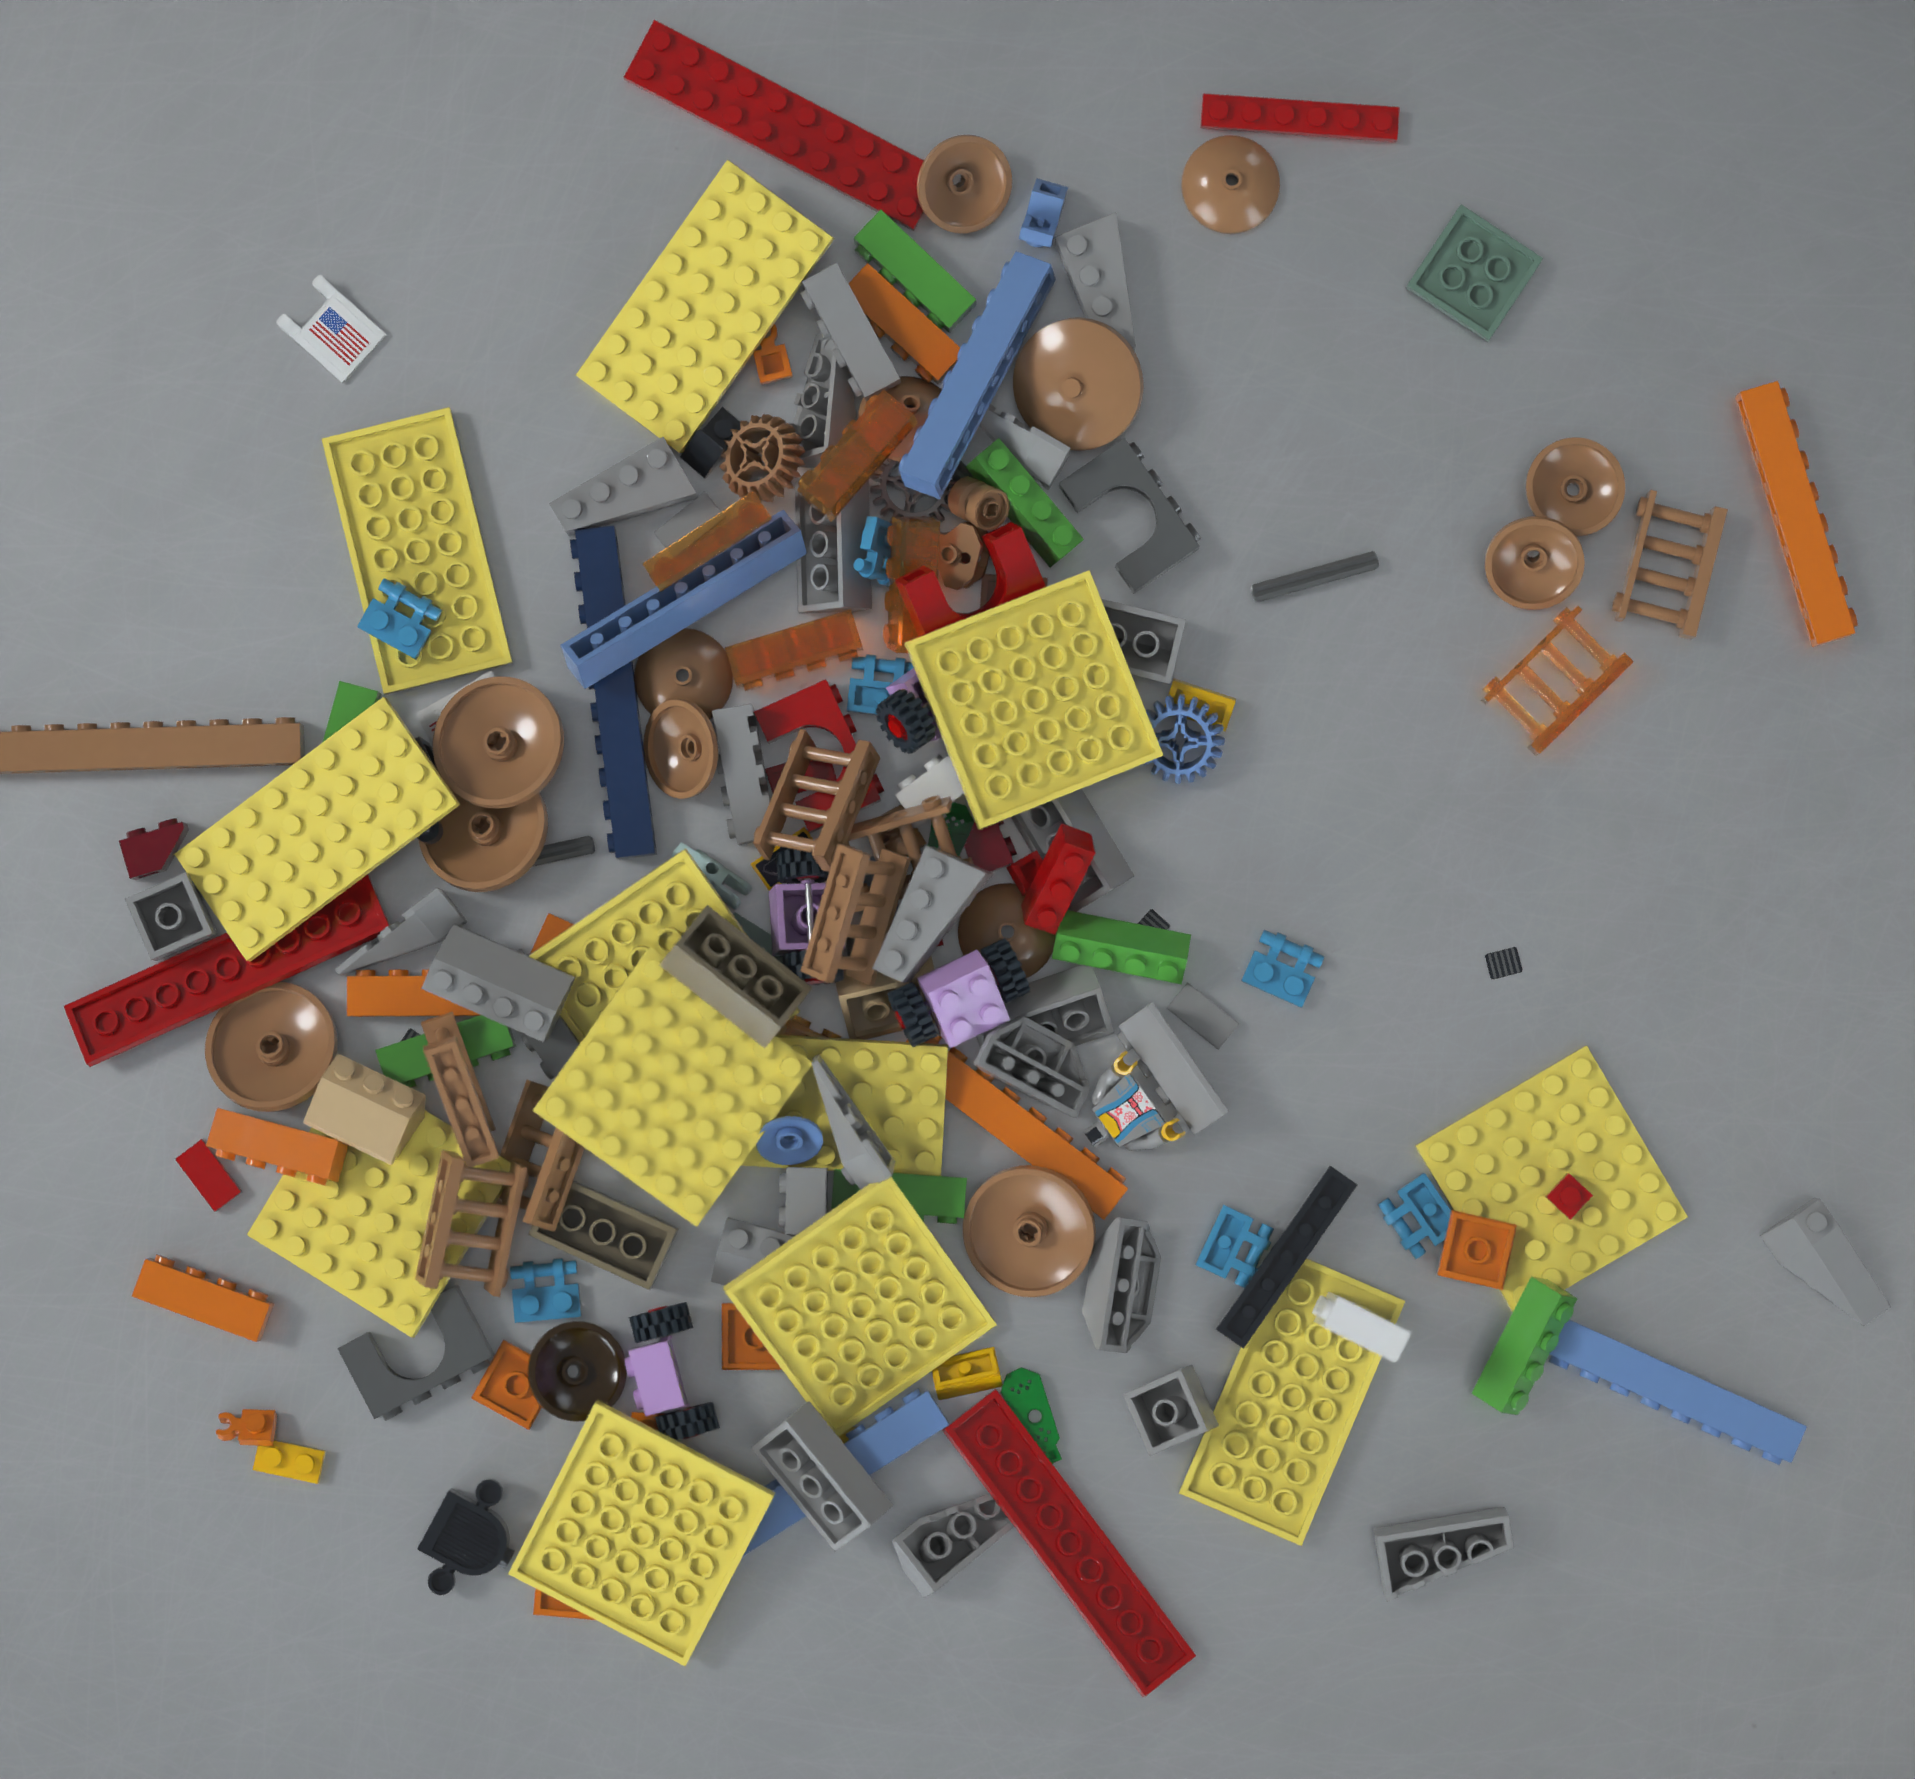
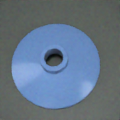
(790, 1140)

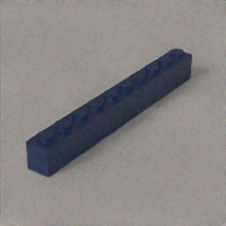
(615, 702)

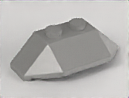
(1036, 1064)
(1121, 1285)

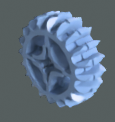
(1194, 739)

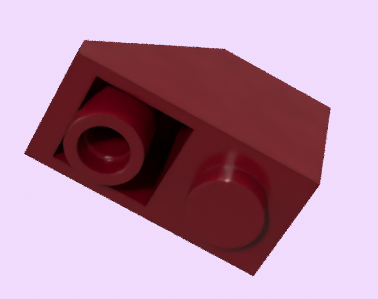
(989, 847)
(153, 850)

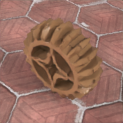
(778, 451)

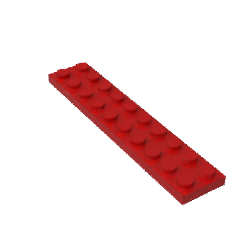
(778, 123)
(217, 976)
(1069, 1543)

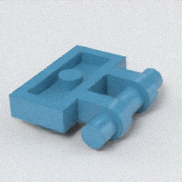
(876, 543)
(395, 628)
(866, 693)
(1278, 978)
(1427, 1208)
(1225, 1242)
(547, 1301)

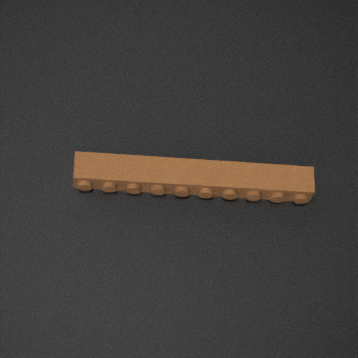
(151, 746)

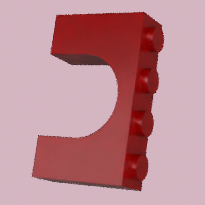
(1015, 573)
(815, 708)

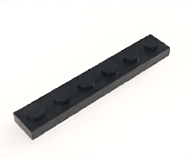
(1286, 1256)

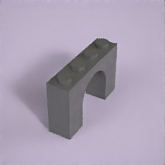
(1122, 469)
(387, 1390)

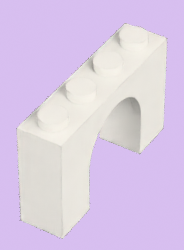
(1360, 1326)

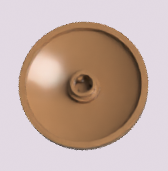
(1078, 383)
(498, 742)
(488, 846)
(271, 1047)
(1029, 1231)

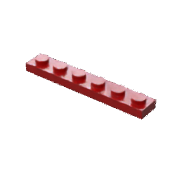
(1300, 117)

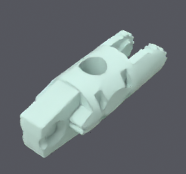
(718, 876)

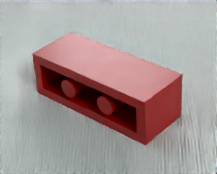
(1058, 879)

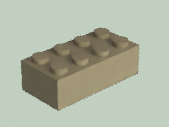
(735, 976)
(610, 1235)

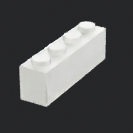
(937, 781)

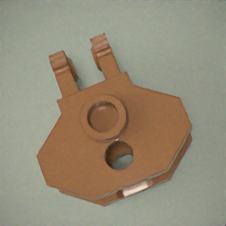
(960, 556)

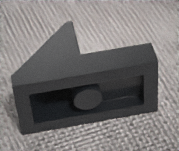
(707, 444)

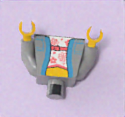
(1127, 1112)

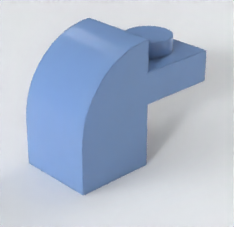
(1043, 213)

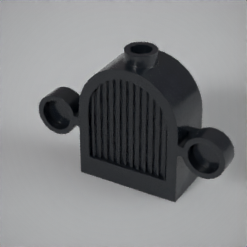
(467, 1536)

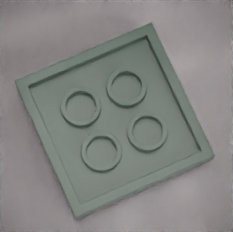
(1474, 273)

